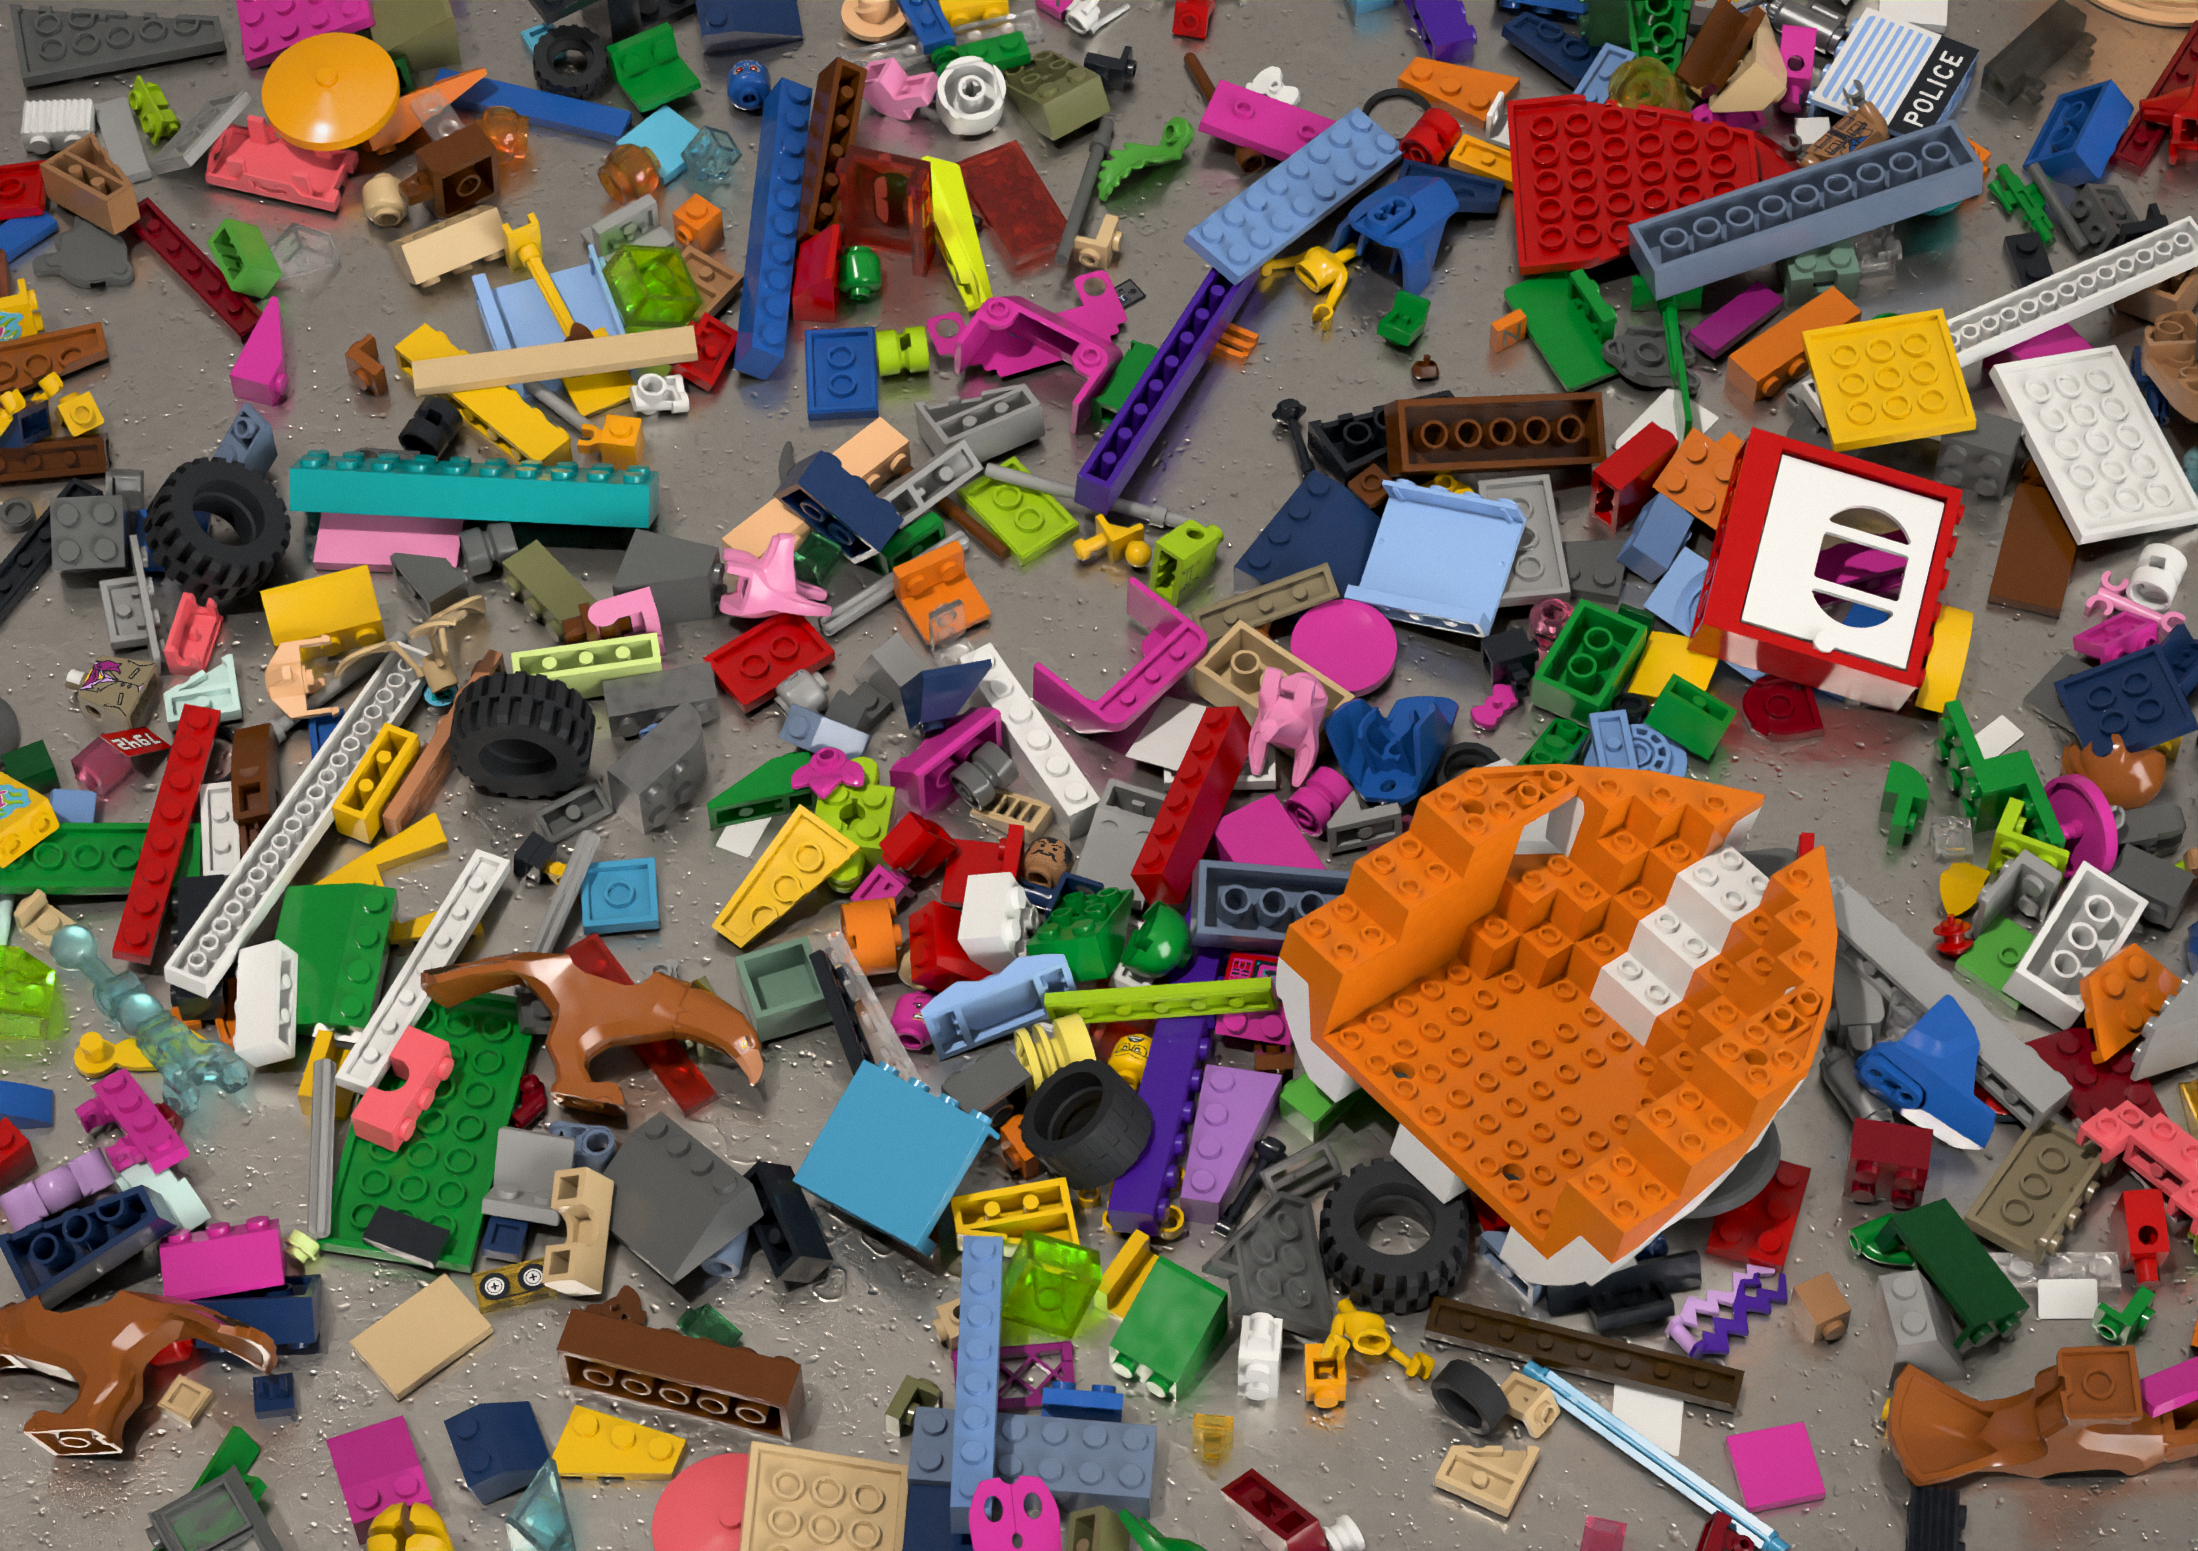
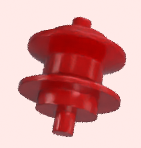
(1953, 936)

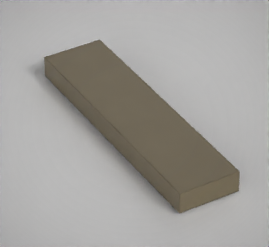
(1268, 602)

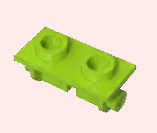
(153, 110)

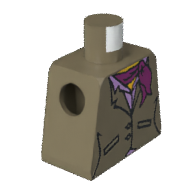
(115, 690)

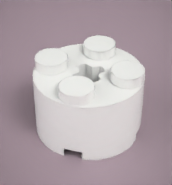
(975, 113)

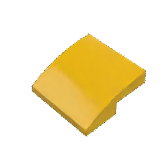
(1668, 655)

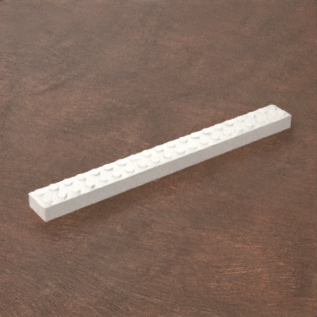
(2065, 296)
(292, 829)

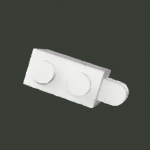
(1260, 1356)

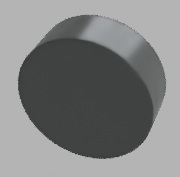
(17, 515)

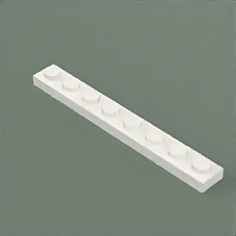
(436, 948)

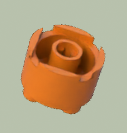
(872, 934)

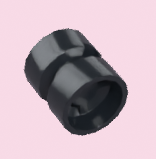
(431, 428)

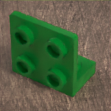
(651, 68)

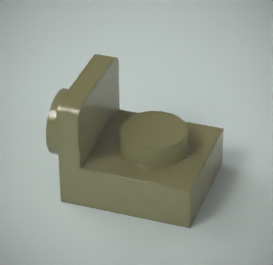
(911, 1393)

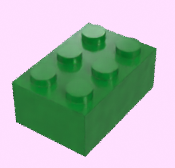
(1588, 663)

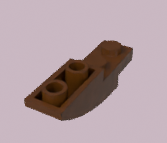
(253, 781)

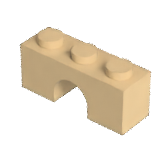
(585, 1204)

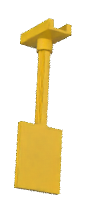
(591, 392)

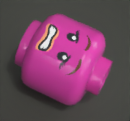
(909, 1021)

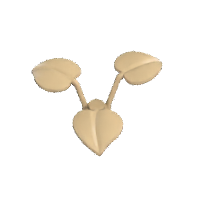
(437, 665)

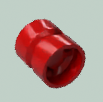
(1431, 137)

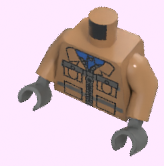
(1850, 134)

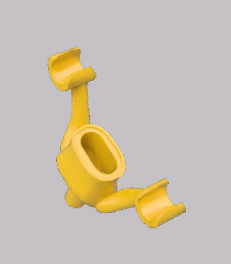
(1317, 270)
(1369, 1337)

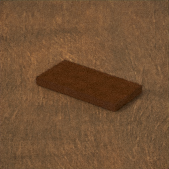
(2033, 554)

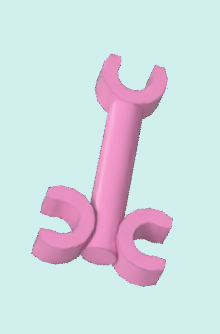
(2112, 597)

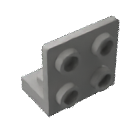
(2021, 881)
(526, 1174)

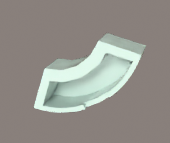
(177, 1193)

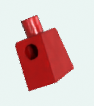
(2141, 1234)

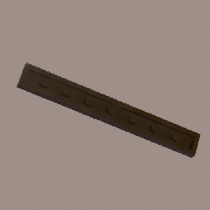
(1584, 1354)

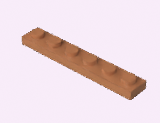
(432, 760)

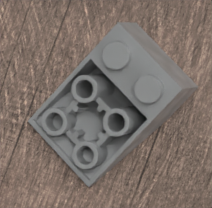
(1117, 837)
(2171, 1037)

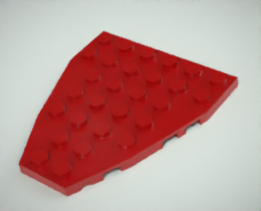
(1599, 167)

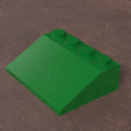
(341, 951)

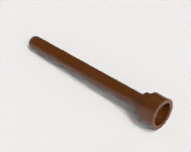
(1247, 159)

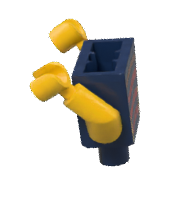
(27, 421)

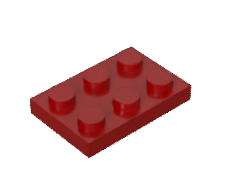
(766, 656)
(1763, 1226)

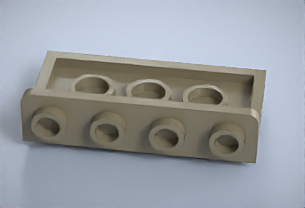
(2038, 1192)

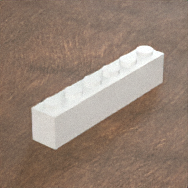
(1035, 746)

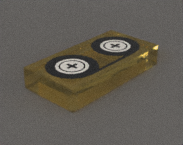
(511, 1286)

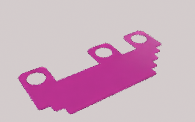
(1014, 355)

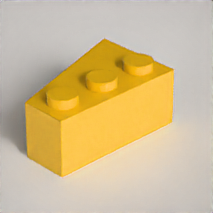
(1011, 1210)

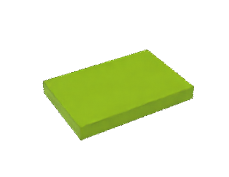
(1018, 516)

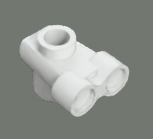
(659, 394)

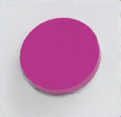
(1347, 644)
(2084, 821)

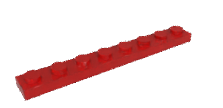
(166, 834)

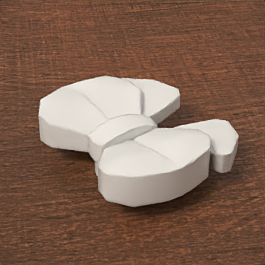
(1270, 83)

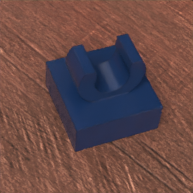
(274, 1396)

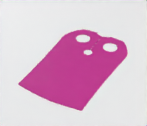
(1036, 1534)

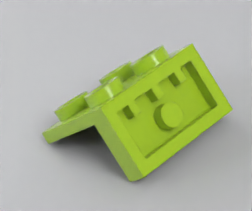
(2010, 842)

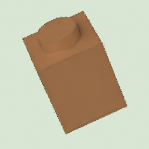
(1820, 1308)

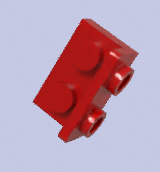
(713, 345)

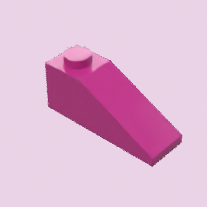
(261, 367)

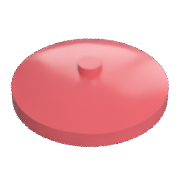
(702, 1506)

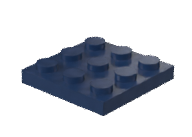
(2127, 698)

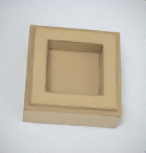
(185, 1400)

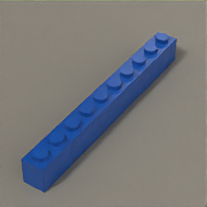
(773, 229)

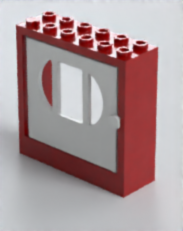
(1807, 492)

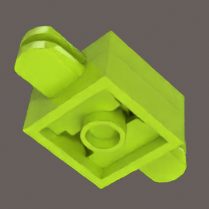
(863, 817)

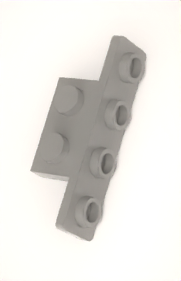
(128, 608)

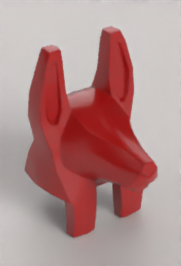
(2179, 113)

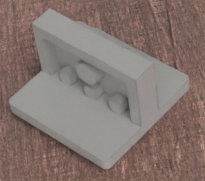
(631, 224)

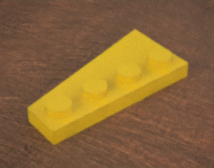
(788, 870)

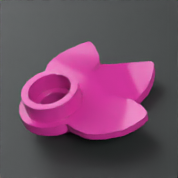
(827, 771)

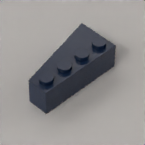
(85, 1243)

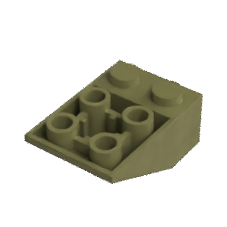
(1056, 94)

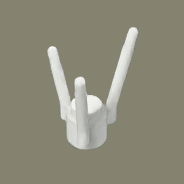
(1083, 15)

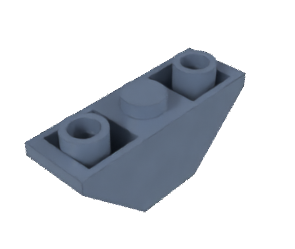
(249, 441)

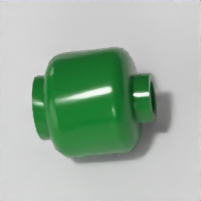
(859, 272)

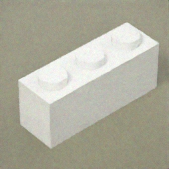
(266, 1003)

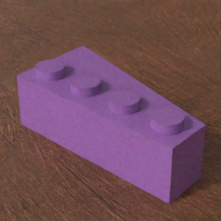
(1228, 1122)

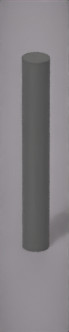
(2058, 207)

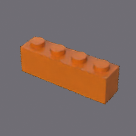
(1778, 352)

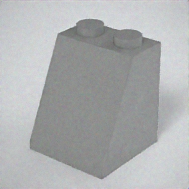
(1913, 1328)

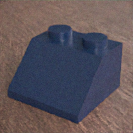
(497, 1447)

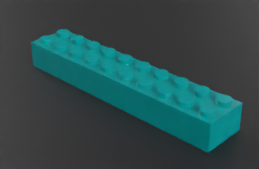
(474, 489)

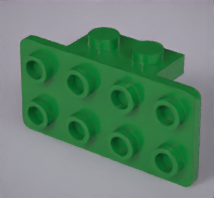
(1567, 324)

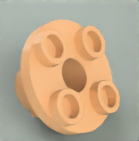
(872, 19)

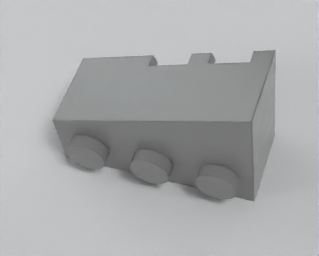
(988, 423)

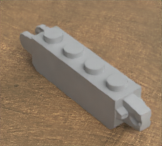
(1855, 1005)

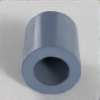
(728, 1259)

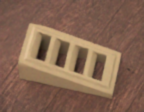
(1039, 812)

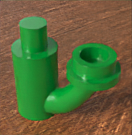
(1862, 1242)

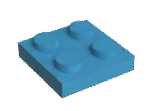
(620, 896)

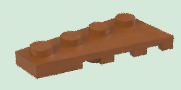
(61, 351)

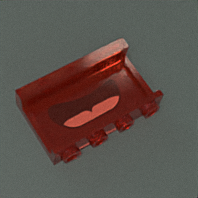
(887, 204)

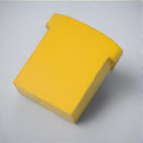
(1961, 886)

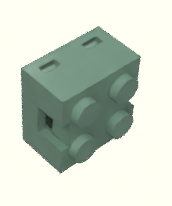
(1817, 270)

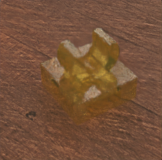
(1212, 1434)

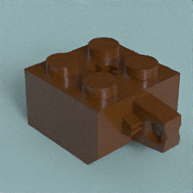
(454, 173)

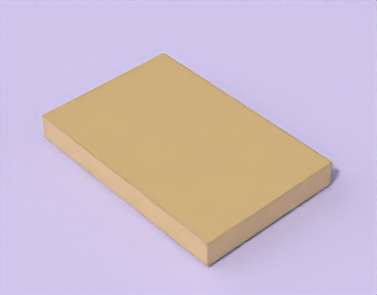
(421, 1336)

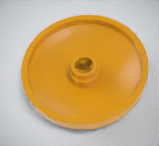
(330, 91)

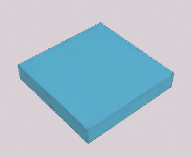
(667, 137)

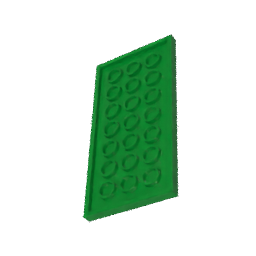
(453, 1149)

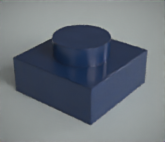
(505, 1238)

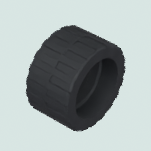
(1058, 1129)

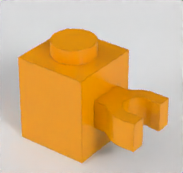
(619, 441)

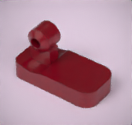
(1718, 1538)

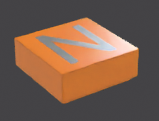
(1508, 330)

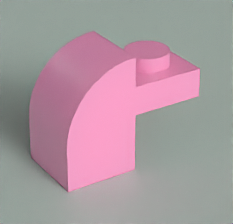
(896, 93)

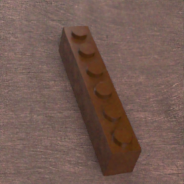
(829, 135)

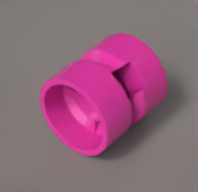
(1317, 801)

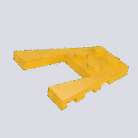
(407, 846)

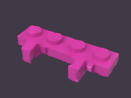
(145, 1129)

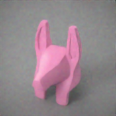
(770, 583)
(1288, 718)

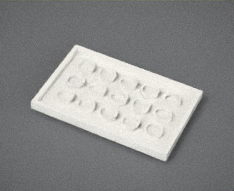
(2096, 444)

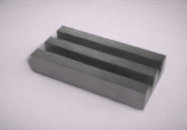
(1271, 1187)

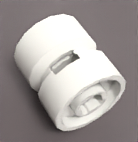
(2157, 576)

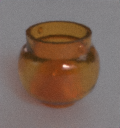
(506, 131)
(629, 173)

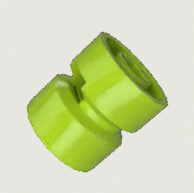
(902, 350)

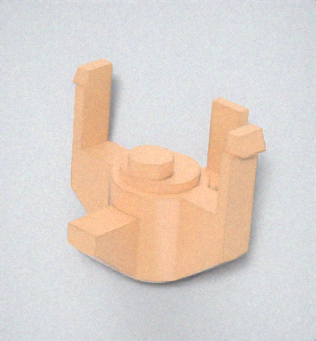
(290, 680)

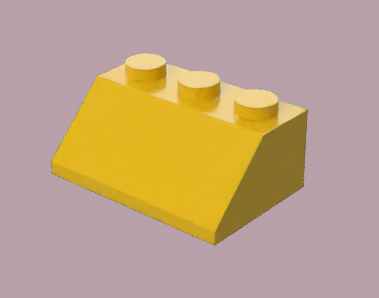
(330, 605)

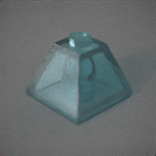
(541, 1515)

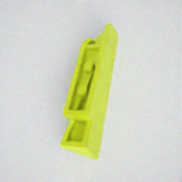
(957, 234)

